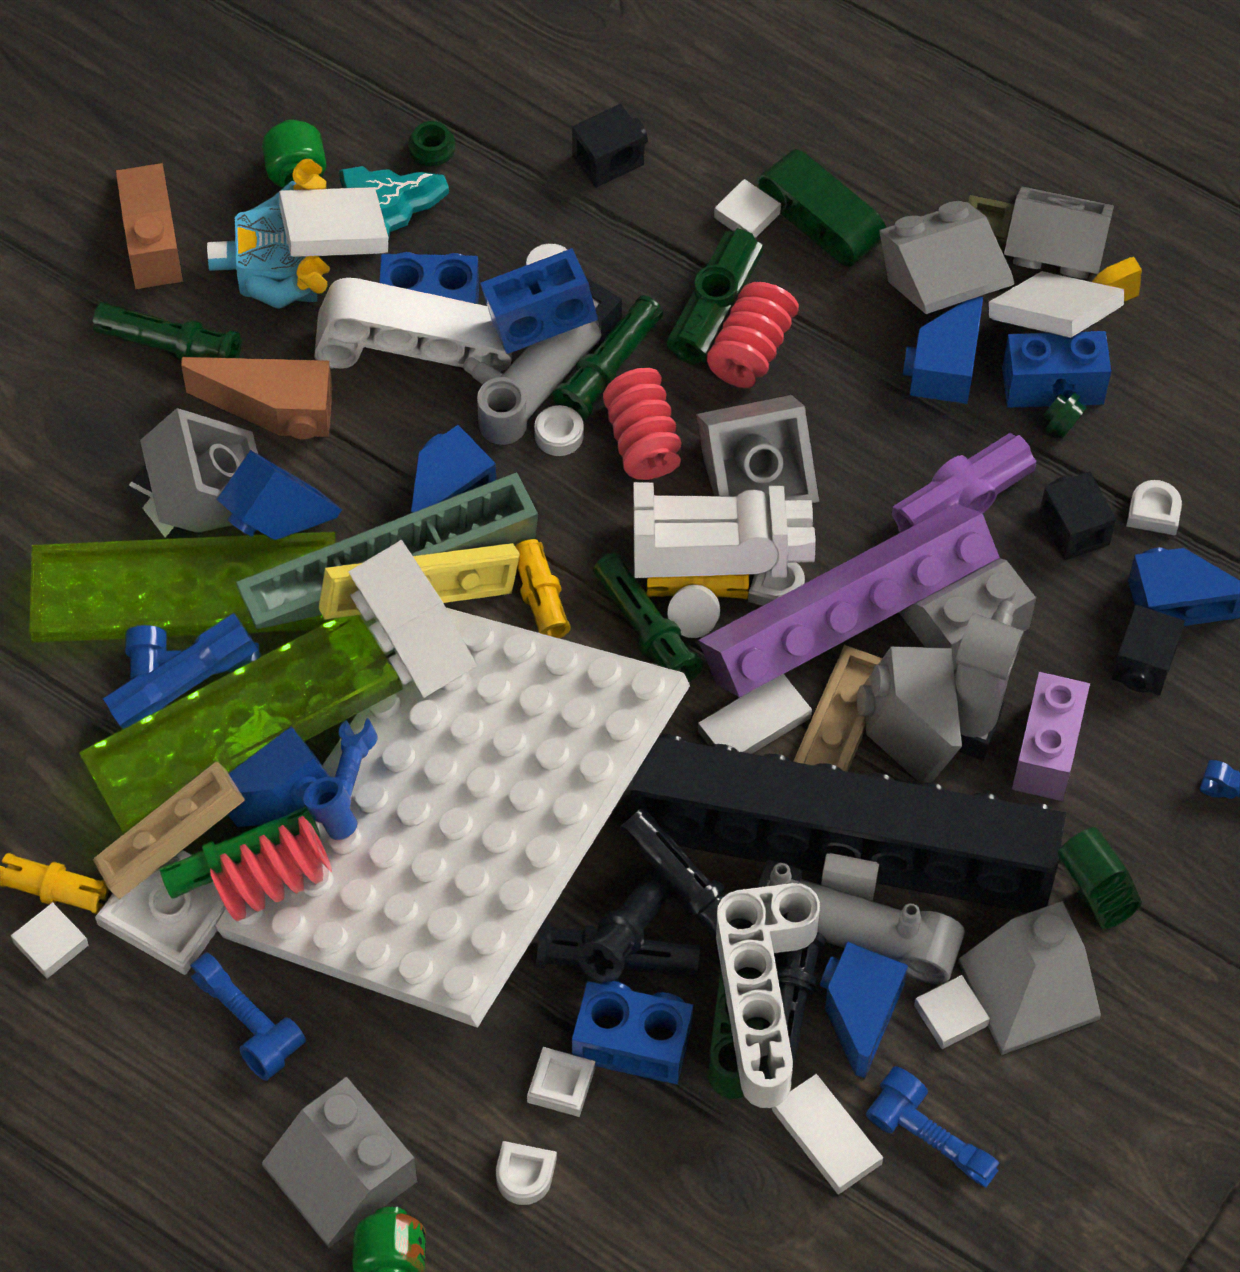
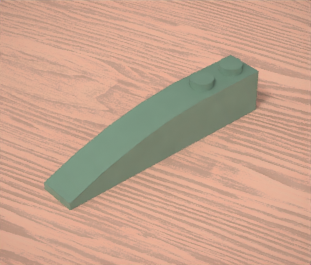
(475, 519)

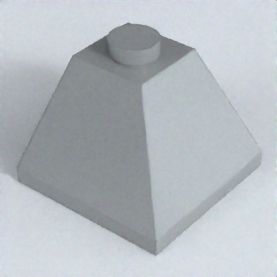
(1032, 978)

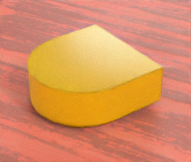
(1122, 275)

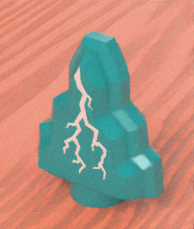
(398, 194)

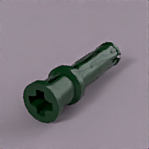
(184, 340)
(600, 368)
(656, 634)

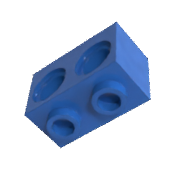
(433, 274)
(539, 301)
(628, 1045)

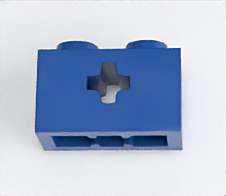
(1049, 364)

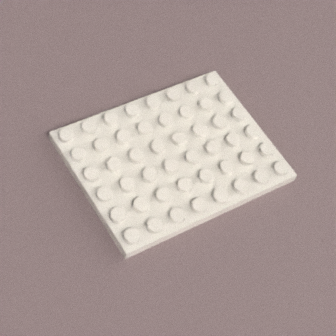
(469, 818)

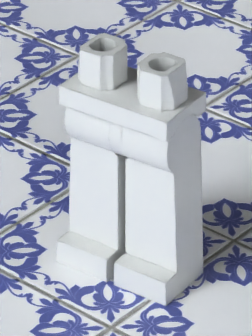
(720, 533)

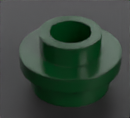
(431, 134)
(1063, 414)

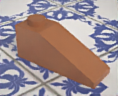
(148, 226)
(272, 393)

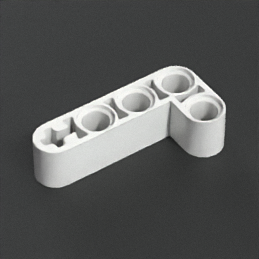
(404, 323)
(762, 995)

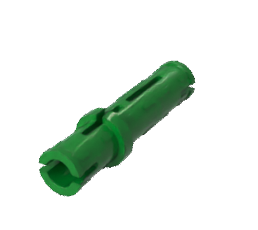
(195, 870)

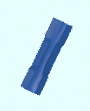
(210, 654)

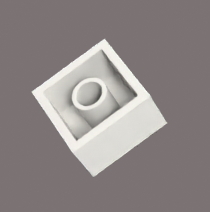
(410, 620)

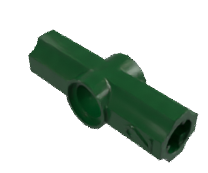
(723, 277)

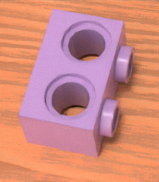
(1051, 736)

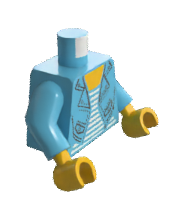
(263, 254)

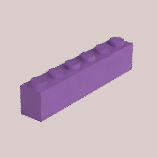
(848, 599)

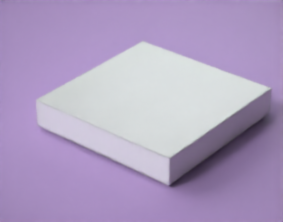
(333, 222)
(1056, 304)
(164, 927)

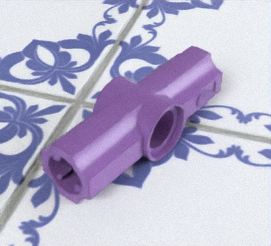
(968, 481)

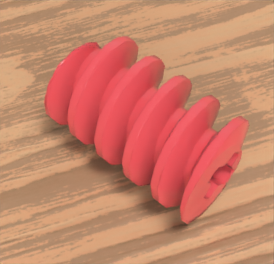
(752, 334)
(642, 424)
(270, 869)

